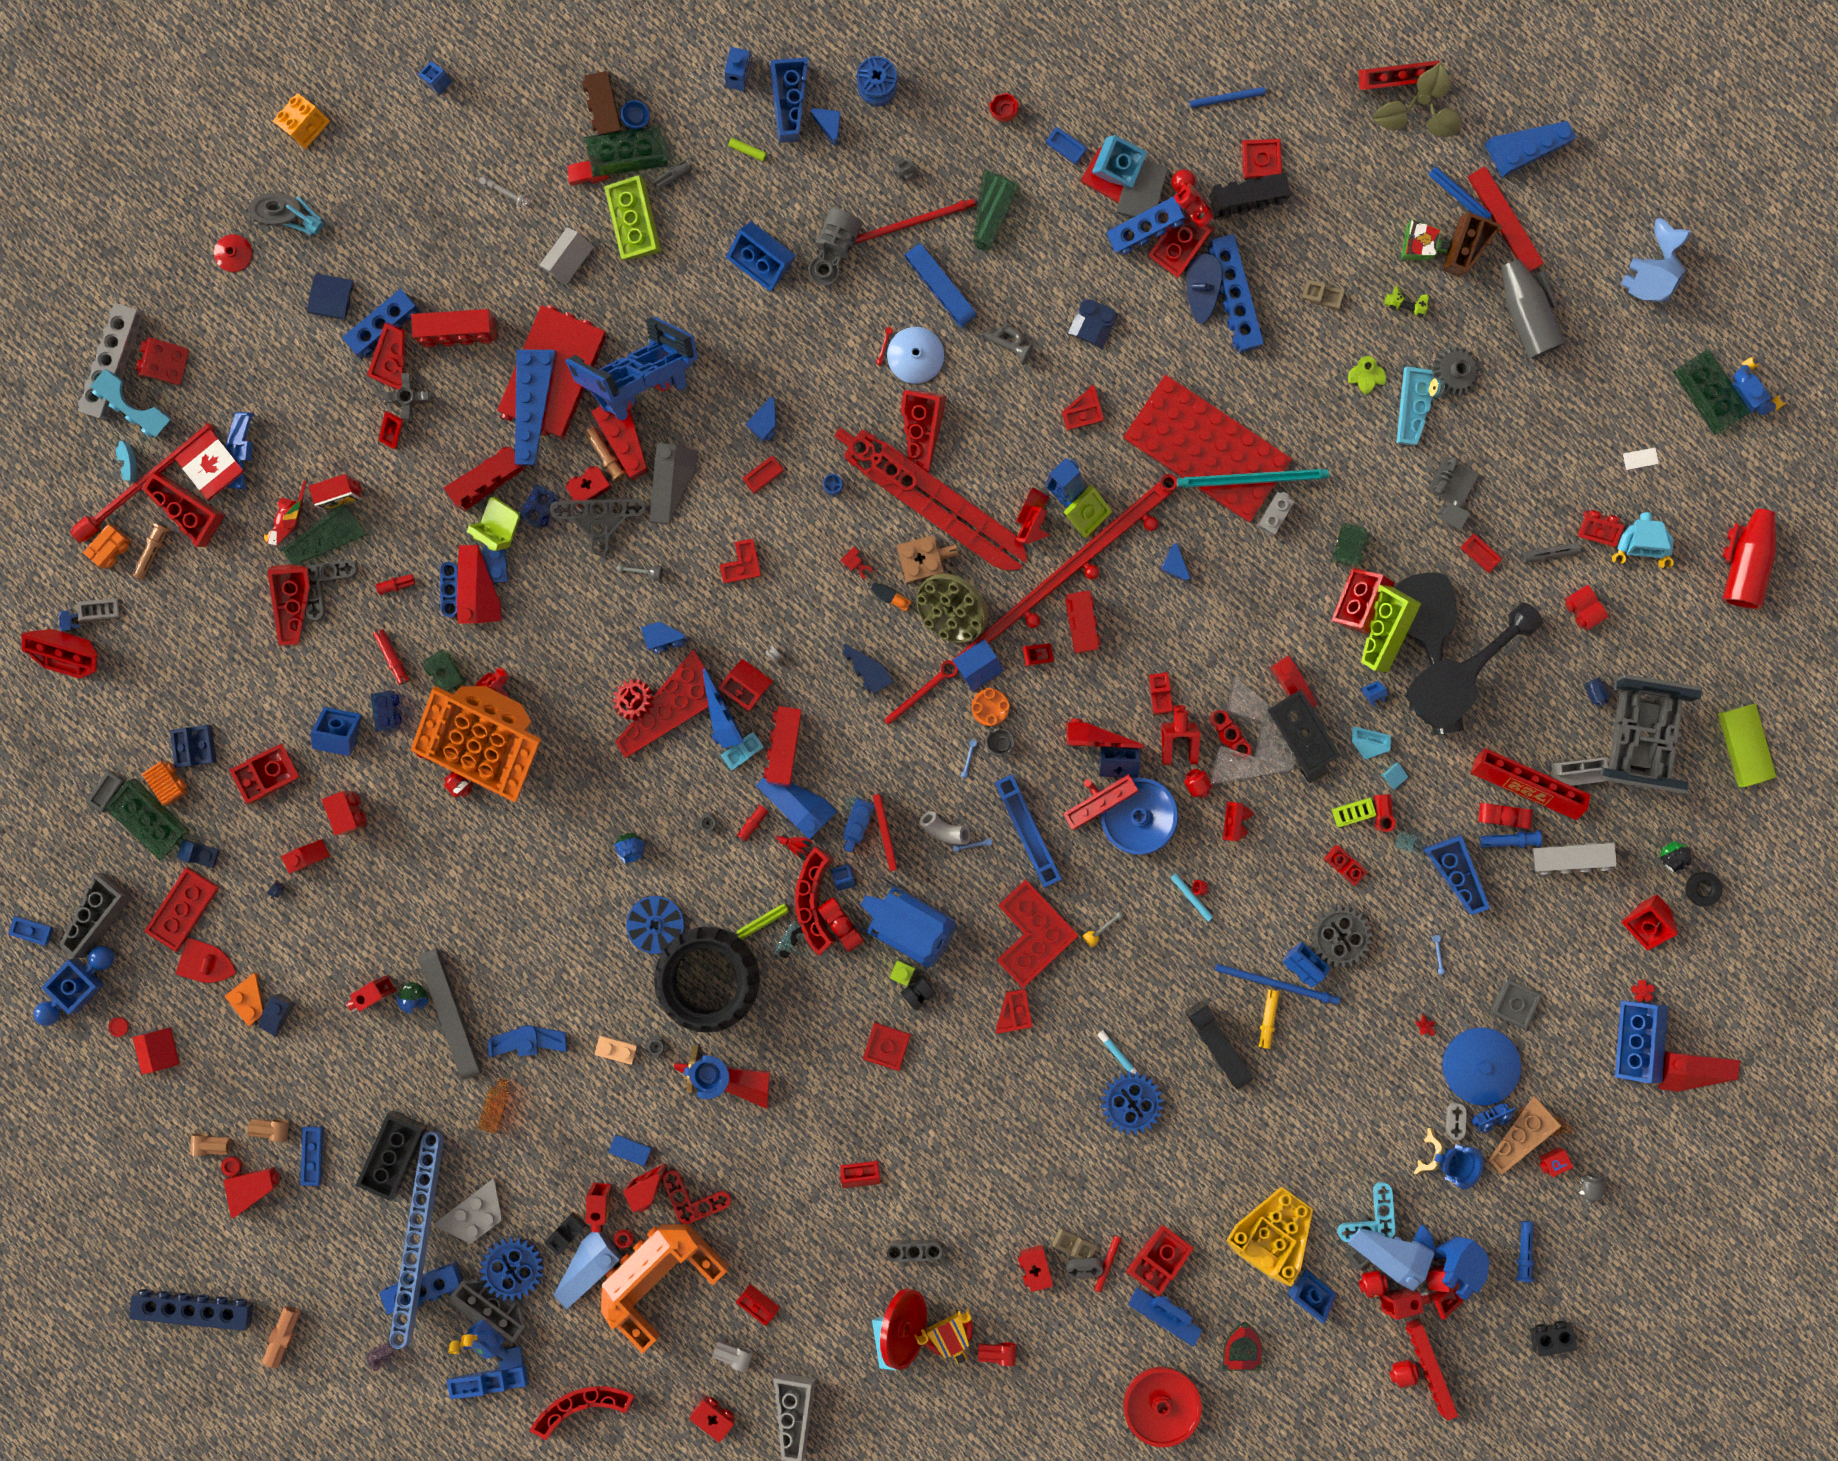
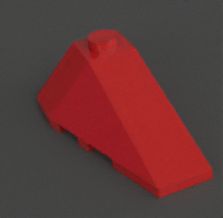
(475, 589)
(289, 598)
(1089, 735)
(1693, 1071)

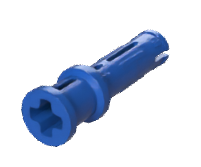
(1520, 839)
(1526, 1245)

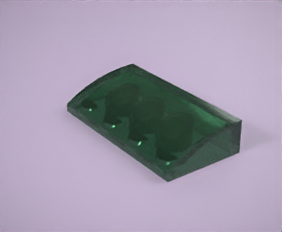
(626, 151)
(1711, 391)
(147, 819)

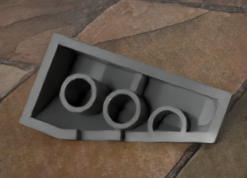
(672, 474)

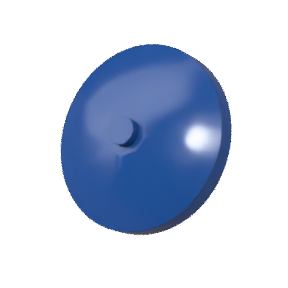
(1142, 821)
(1481, 1066)

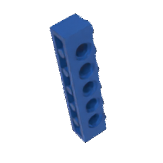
(1228, 246)

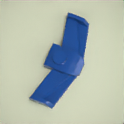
(237, 446)
(527, 1041)

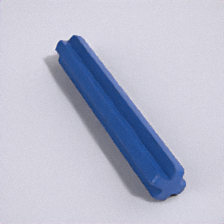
(1458, 193)

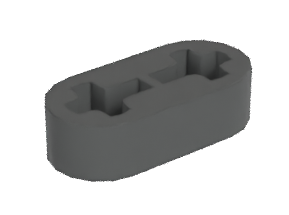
(1084, 1268)

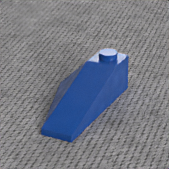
(723, 724)
(800, 806)

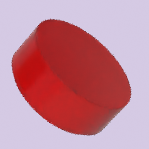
(231, 1166)

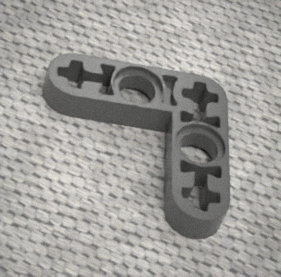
(320, 577)

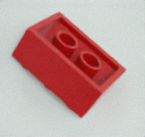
(1358, 600)
(644, 1188)

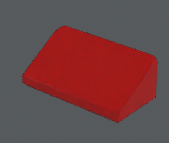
(1036, 499)
(860, 1174)
(757, 1304)

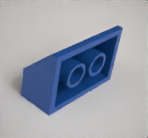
(760, 256)

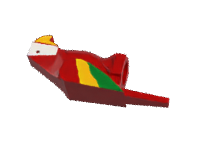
(286, 519)

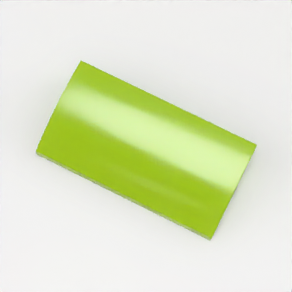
(632, 218)
(1747, 745)

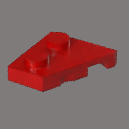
(1083, 411)

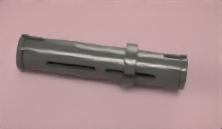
(1528, 556)

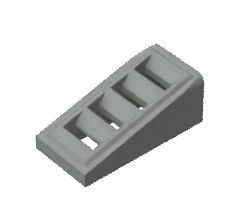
(82, 613)

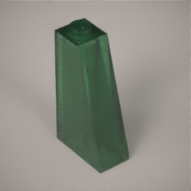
(994, 203)

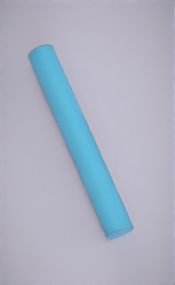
(1192, 897)

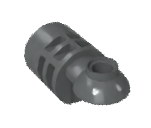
(834, 243)

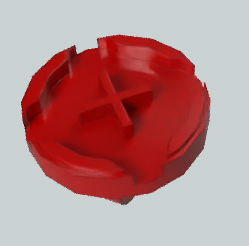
(494, 681)

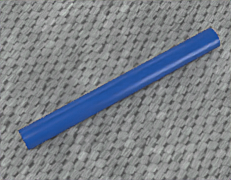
(1227, 97)

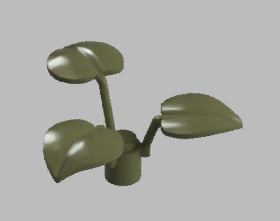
(1432, 82)

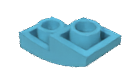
(126, 455)

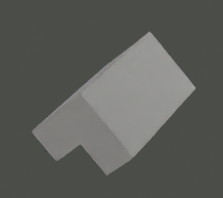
(566, 255)
(1579, 771)

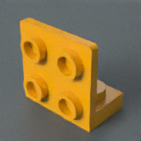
(301, 120)

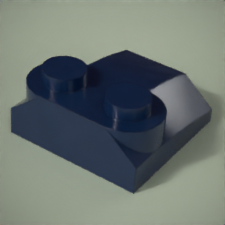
(1093, 322)

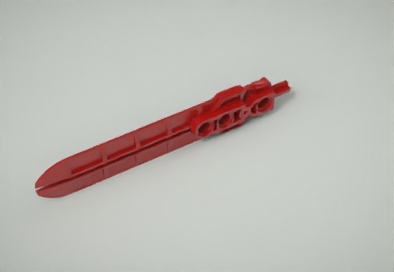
(927, 508)

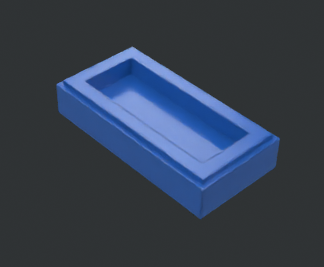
(1066, 145)
(630, 1150)

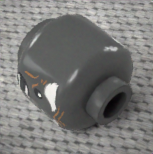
(1592, 1187)

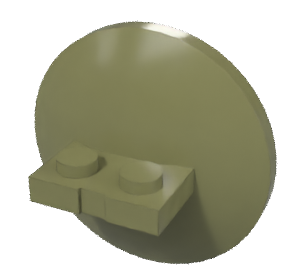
(952, 607)

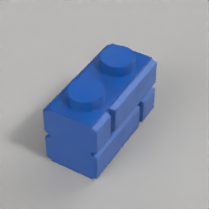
(1306, 964)

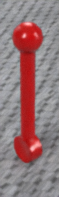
(888, 331)

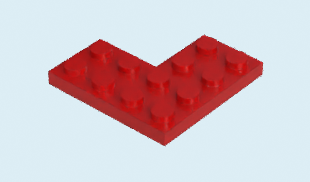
(1043, 938)

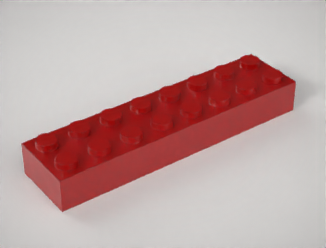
(1431, 1369)

